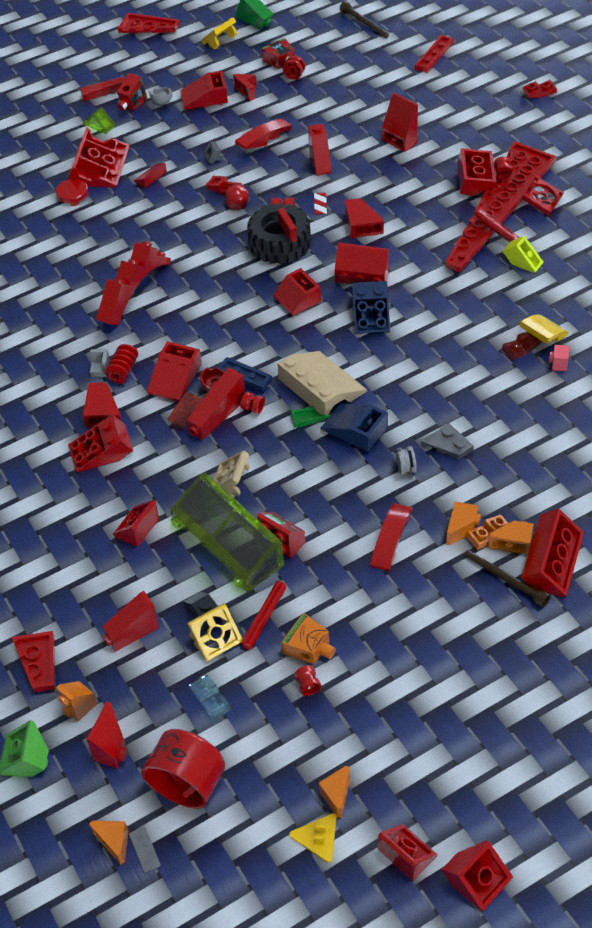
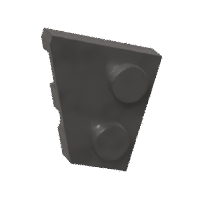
(448, 441)

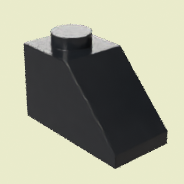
(201, 604)

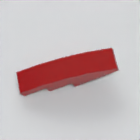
(261, 134)

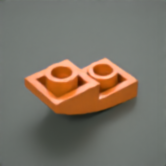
(480, 536)

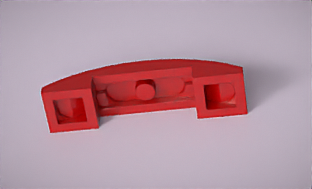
(390, 536)

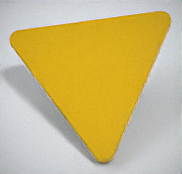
(318, 836)

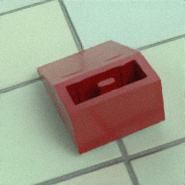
(205, 91)
(401, 123)
(174, 371)
(101, 445)

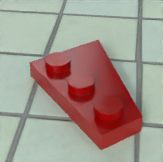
(38, 659)

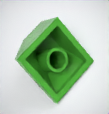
(24, 752)

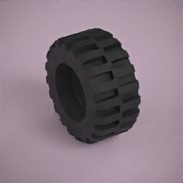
(278, 247)

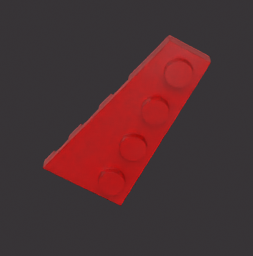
(147, 24)

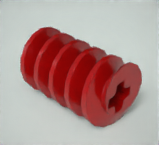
(121, 363)

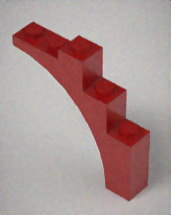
(130, 273)

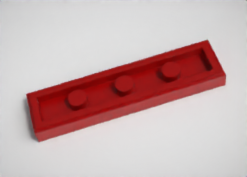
(434, 54)

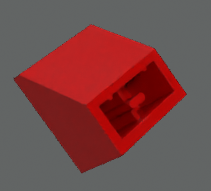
(298, 292)

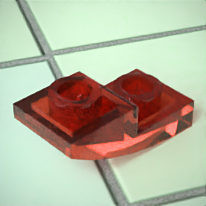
(522, 345)
(184, 409)

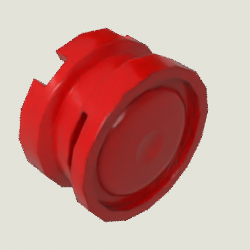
(294, 67)

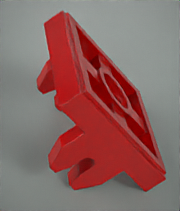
(537, 203)

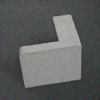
(100, 361)

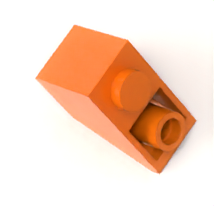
(75, 699)

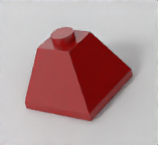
(107, 739)
(478, 874)

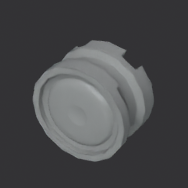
(406, 460)

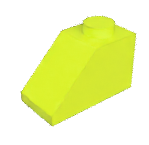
(523, 254)

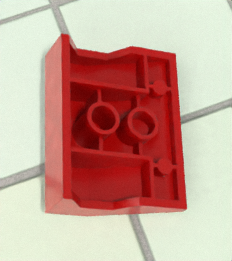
(99, 161)

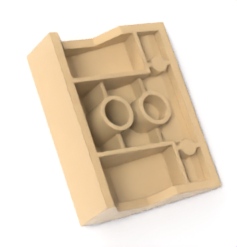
(318, 380)

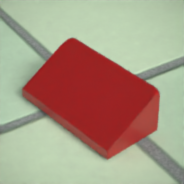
(151, 175)

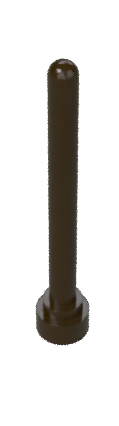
(346, 7)
(540, 597)

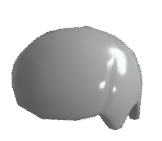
(161, 96)

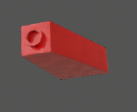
(217, 404)

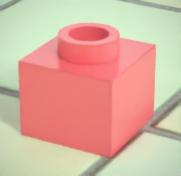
(559, 358)

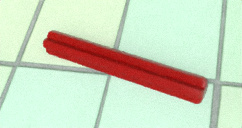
(263, 615)

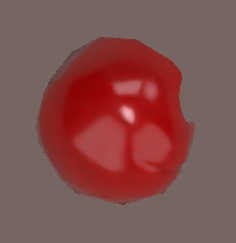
(236, 197)
(210, 377)

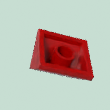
(138, 523)
(405, 850)

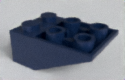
(371, 307)
(357, 424)

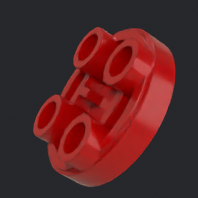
(72, 191)

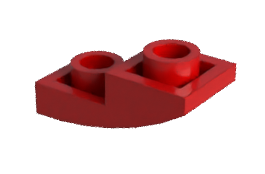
(544, 89)

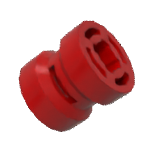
(503, 167)
(252, 402)
(308, 682)

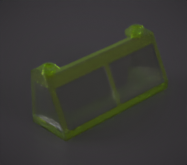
(228, 532)

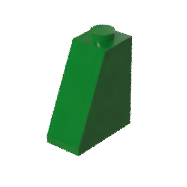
(254, 13)

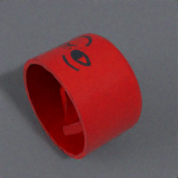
(184, 768)

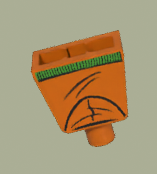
(307, 641)

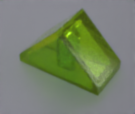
(100, 121)

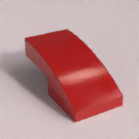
(220, 184)

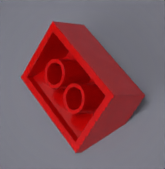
(475, 171)
(361, 264)

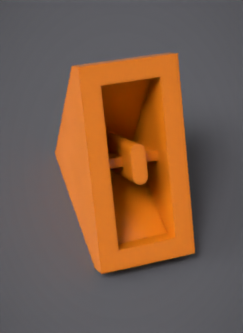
(335, 790)
(112, 836)

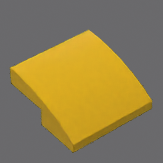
(543, 328)

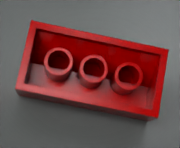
(553, 553)

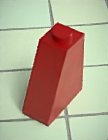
(319, 149)
(362, 219)
(99, 404)
(131, 623)

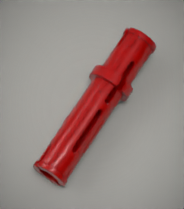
(495, 225)

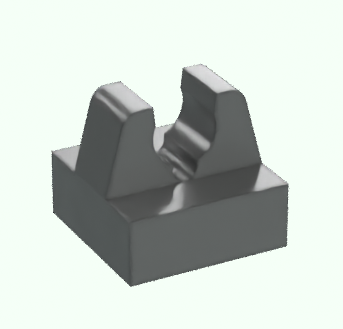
(213, 153)

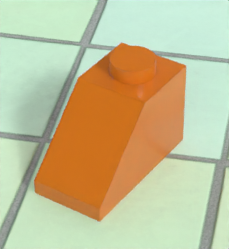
(463, 519)
(512, 537)

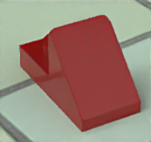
(245, 85)

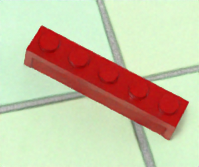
(101, 89)

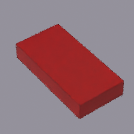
(287, 224)

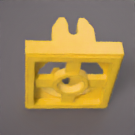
(225, 27)
(195, 627)

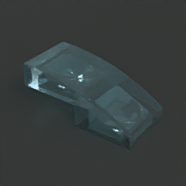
(209, 697)

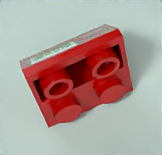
(289, 534)

